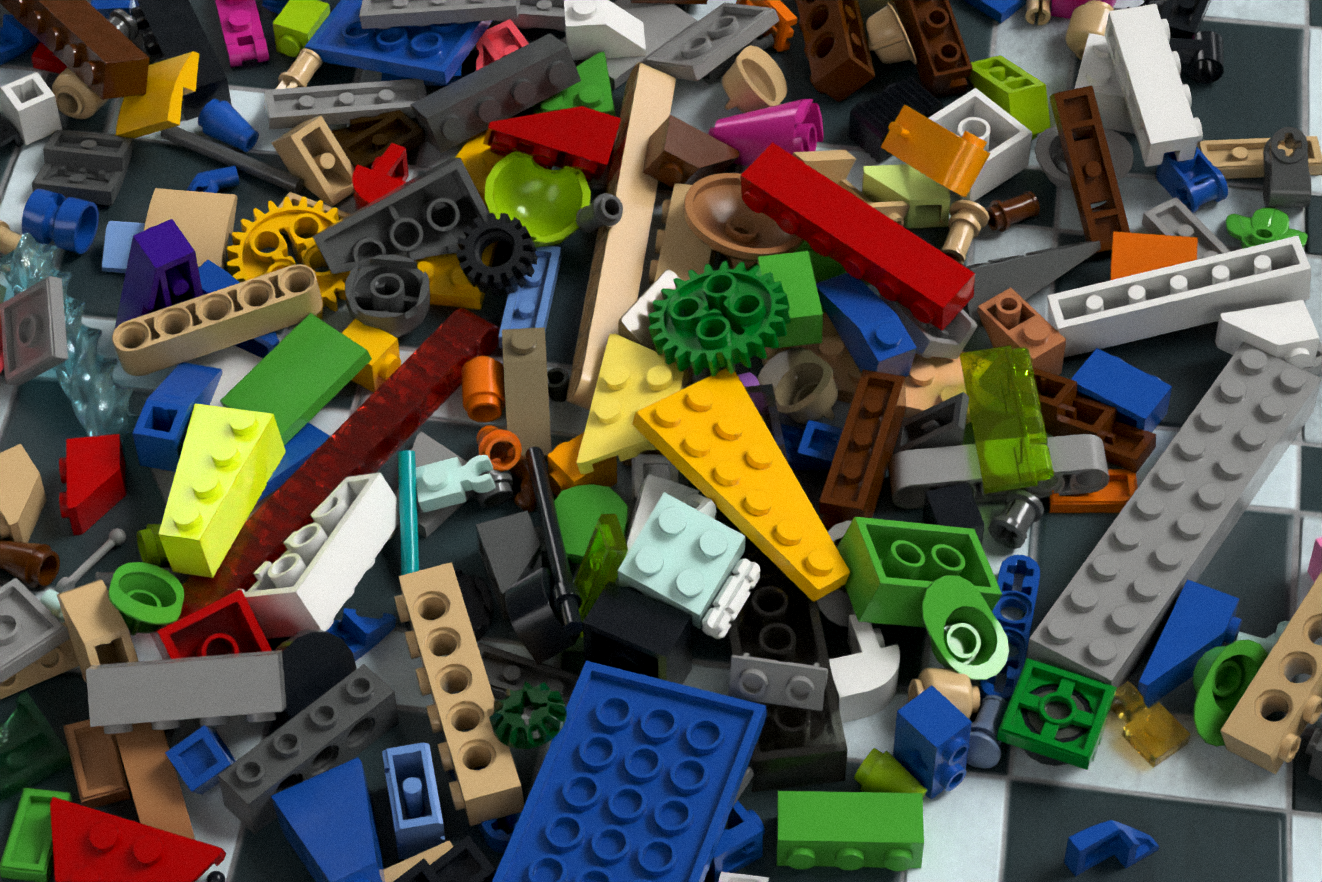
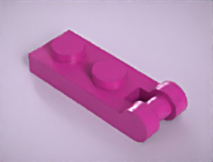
(242, 31)

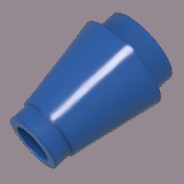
(227, 125)

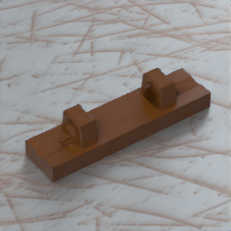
(1089, 165)

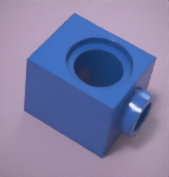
(201, 759)

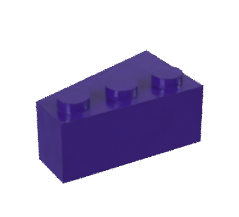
(158, 272)

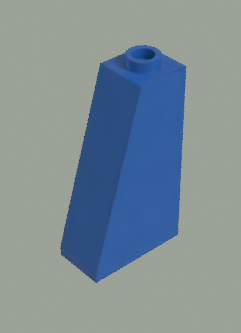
(333, 825)

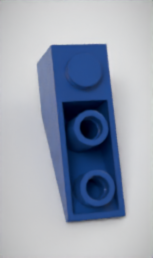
(168, 411)

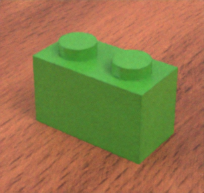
(799, 284)

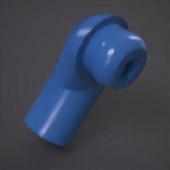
(214, 180)

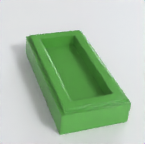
(30, 844)

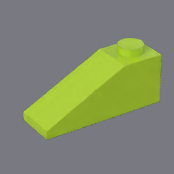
(1013, 91)

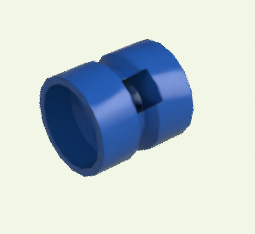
(65, 221)

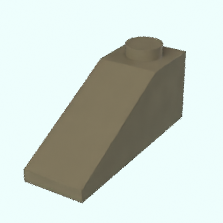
(527, 387)

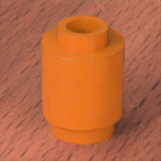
(483, 389)

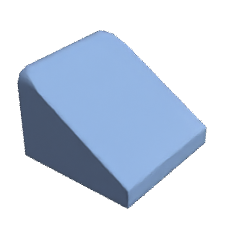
(118, 245)

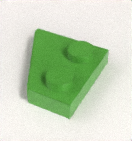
(591, 92)

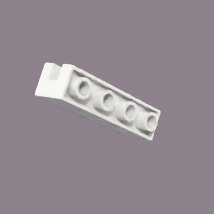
(1152, 84)

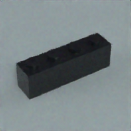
(175, 30)

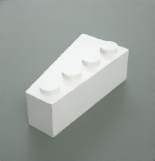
(325, 558)

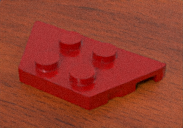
(115, 849)

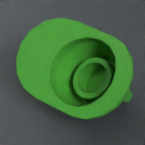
(146, 596)
(963, 629)
(1220, 683)

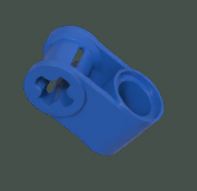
(1191, 180)

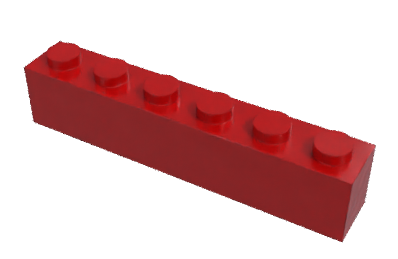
(857, 237)

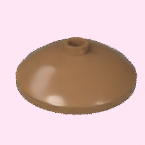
(728, 225)

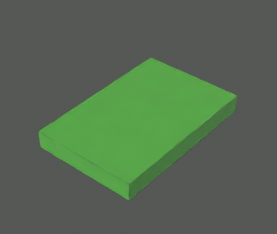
(299, 375)

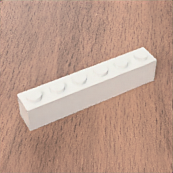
(1180, 295)

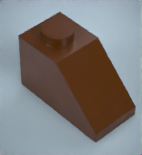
(685, 154)

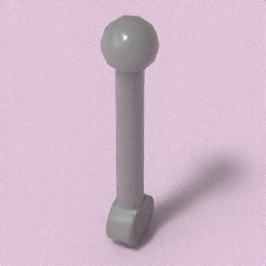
(116, 537)

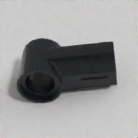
(1201, 56)

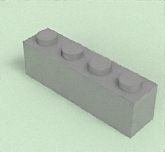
(186, 689)

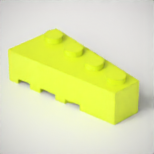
(217, 484)

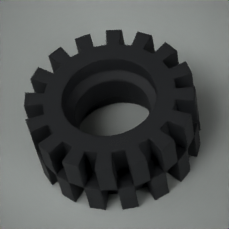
(487, 233)

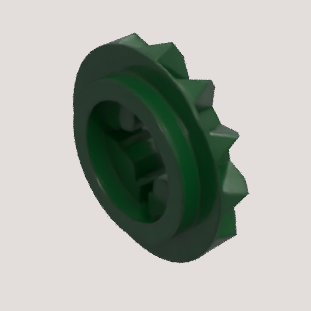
(545, 720)

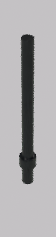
(565, 592)

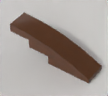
(1072, 414)

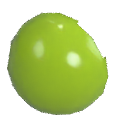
(537, 196)

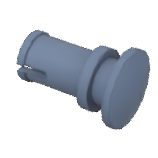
(983, 741)

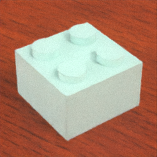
(682, 558)

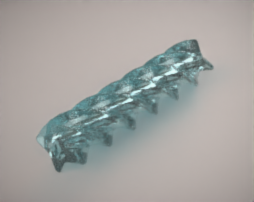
(87, 374)

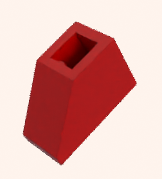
(94, 479)

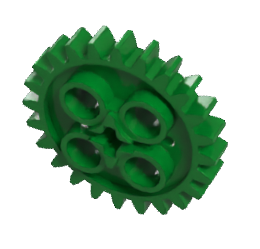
(719, 318)

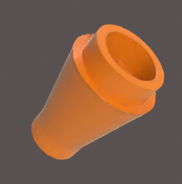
(500, 446)

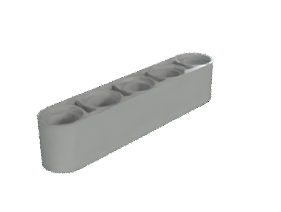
(1076, 461)

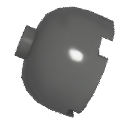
(389, 294)

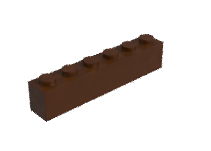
(85, 44)

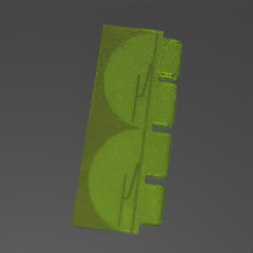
(1006, 418)

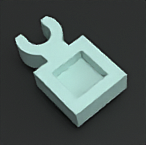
(446, 481)

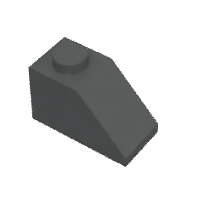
(509, 552)

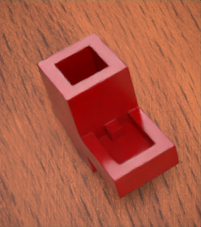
(384, 176)

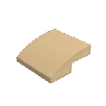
(202, 218)

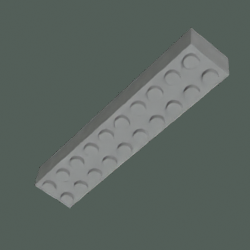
(1176, 518)

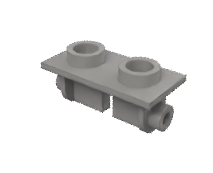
(777, 682)

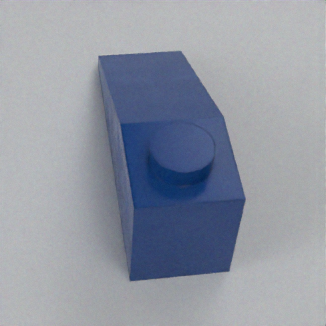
(867, 326)
(1197, 623)

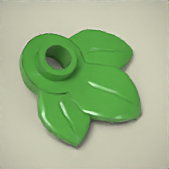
(1263, 227)

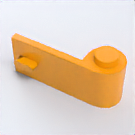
(936, 150)

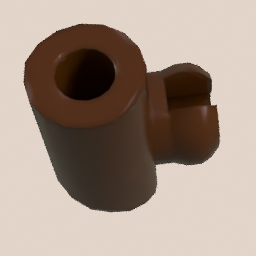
(525, 498)

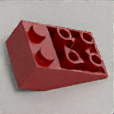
(558, 138)

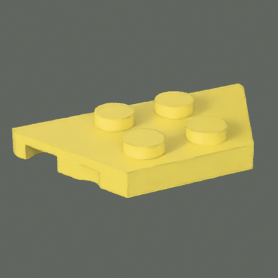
(626, 383)

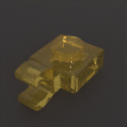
(1149, 731)

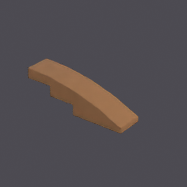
(153, 780)

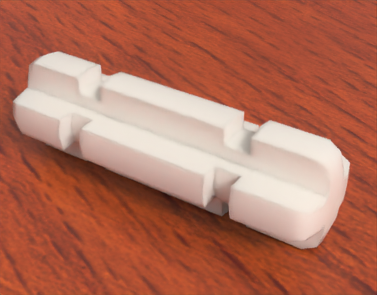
(731, 598)

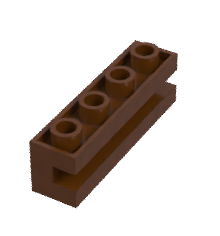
(936, 44)
(864, 448)

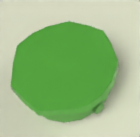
(579, 512)

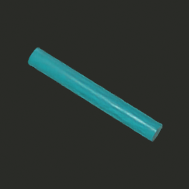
(408, 512)

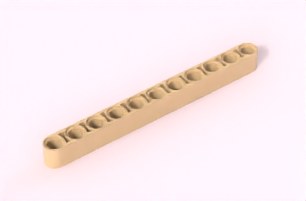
(621, 247)

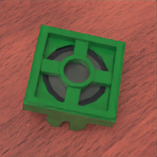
(1053, 715)

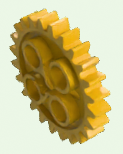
(248, 262)

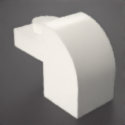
(868, 676)

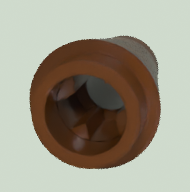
(29, 562)

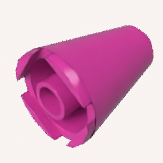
(790, 125)

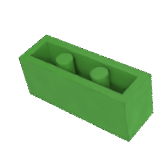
(850, 830)

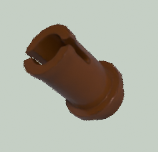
(1012, 211)

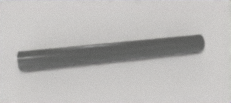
(233, 158)

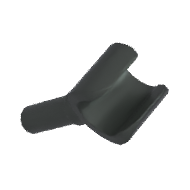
(558, 384)

